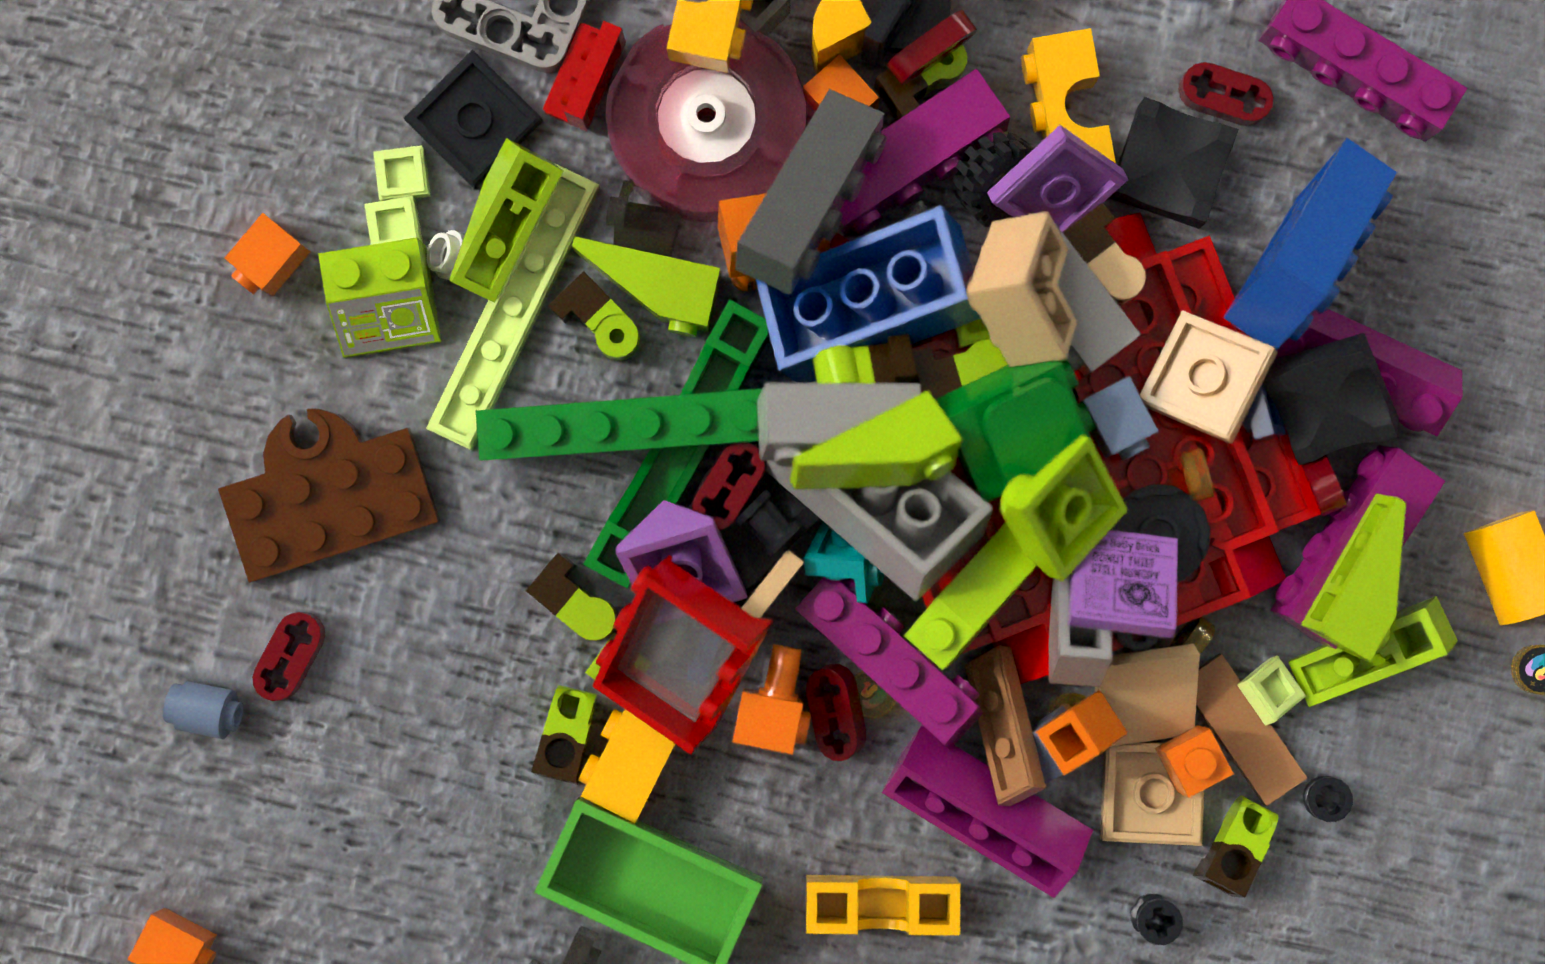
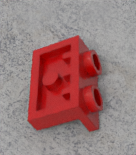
(585, 74)

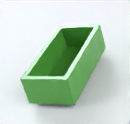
(649, 885)

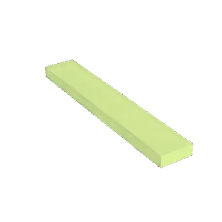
(510, 319)

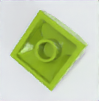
(1063, 509)

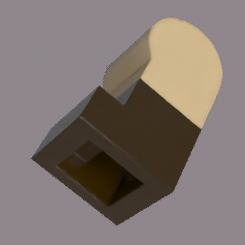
(1119, 273)

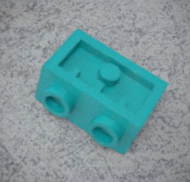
(837, 559)

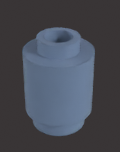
(203, 709)

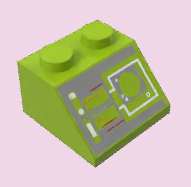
(380, 297)

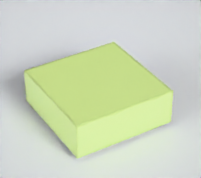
(402, 173)
(393, 220)
(1271, 690)

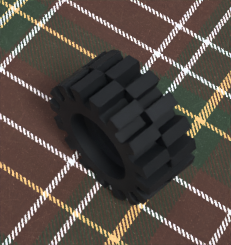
(983, 169)

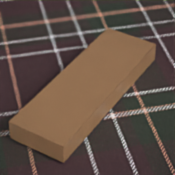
(1005, 726)
(1249, 743)

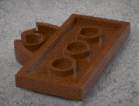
(326, 495)

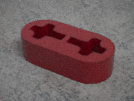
(932, 47)
(1229, 83)
(718, 477)
(1324, 485)
(278, 650)
(836, 712)

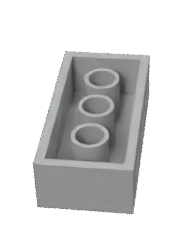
(901, 530)

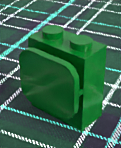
(1015, 422)

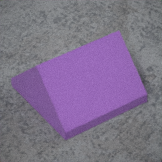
(692, 543)

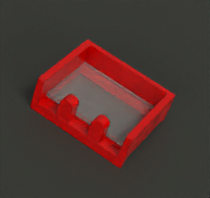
(678, 654)

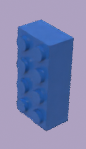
(1313, 247)
(873, 288)

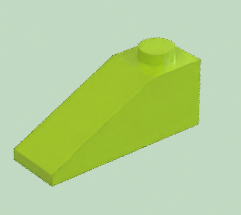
(503, 218)
(663, 285)
(885, 451)
(1363, 587)
(971, 599)
(1416, 637)

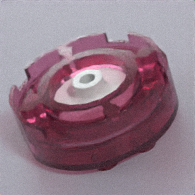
(695, 164)

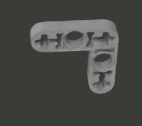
(542, 26)

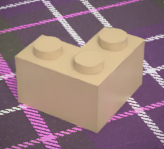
(1019, 290)

